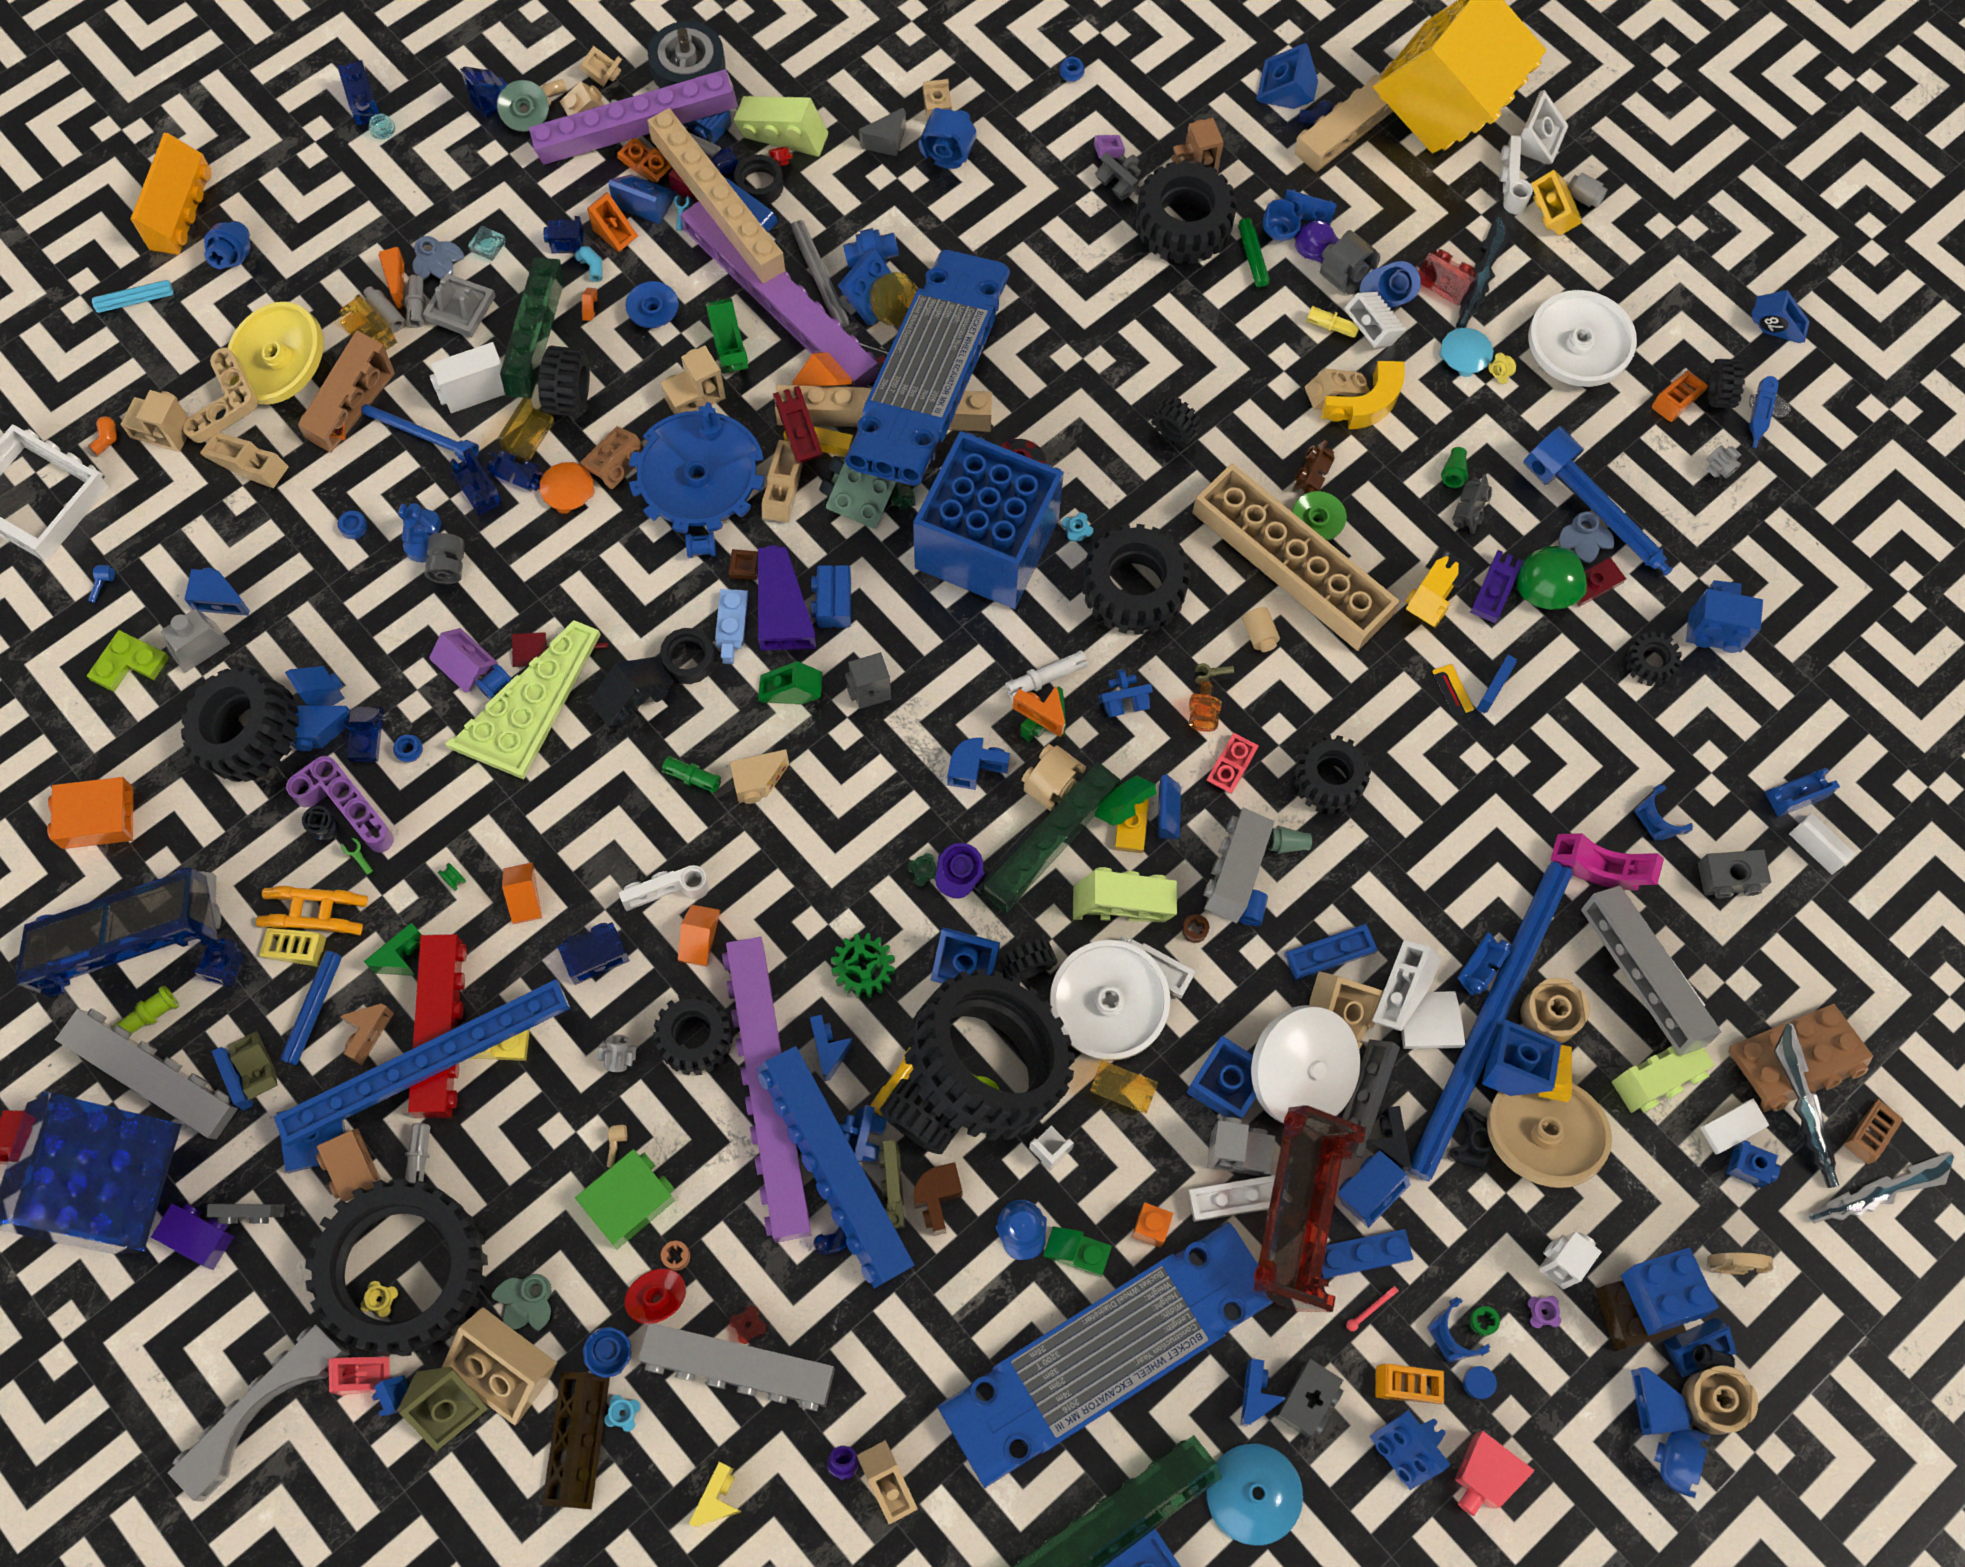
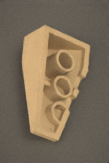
(1349, 1000)

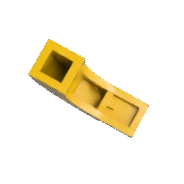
(1373, 406)

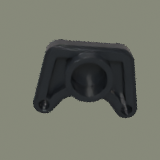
(1477, 1144)

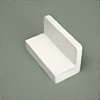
(1822, 843)

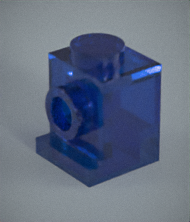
(564, 235)
(226, 969)

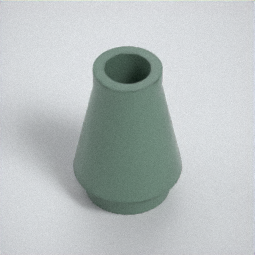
(1288, 840)

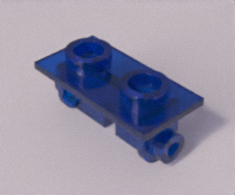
(505, 465)

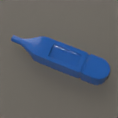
(1763, 408)

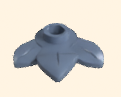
(436, 261)
(1586, 541)

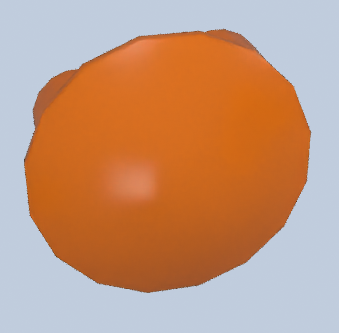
(566, 486)

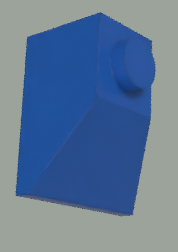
(1288, 79)
(1521, 1061)

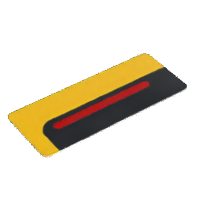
(1453, 690)

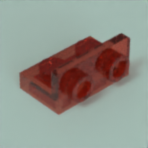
(1446, 276)

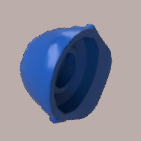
(1022, 1229)

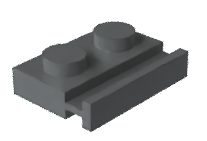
(256, 1212)

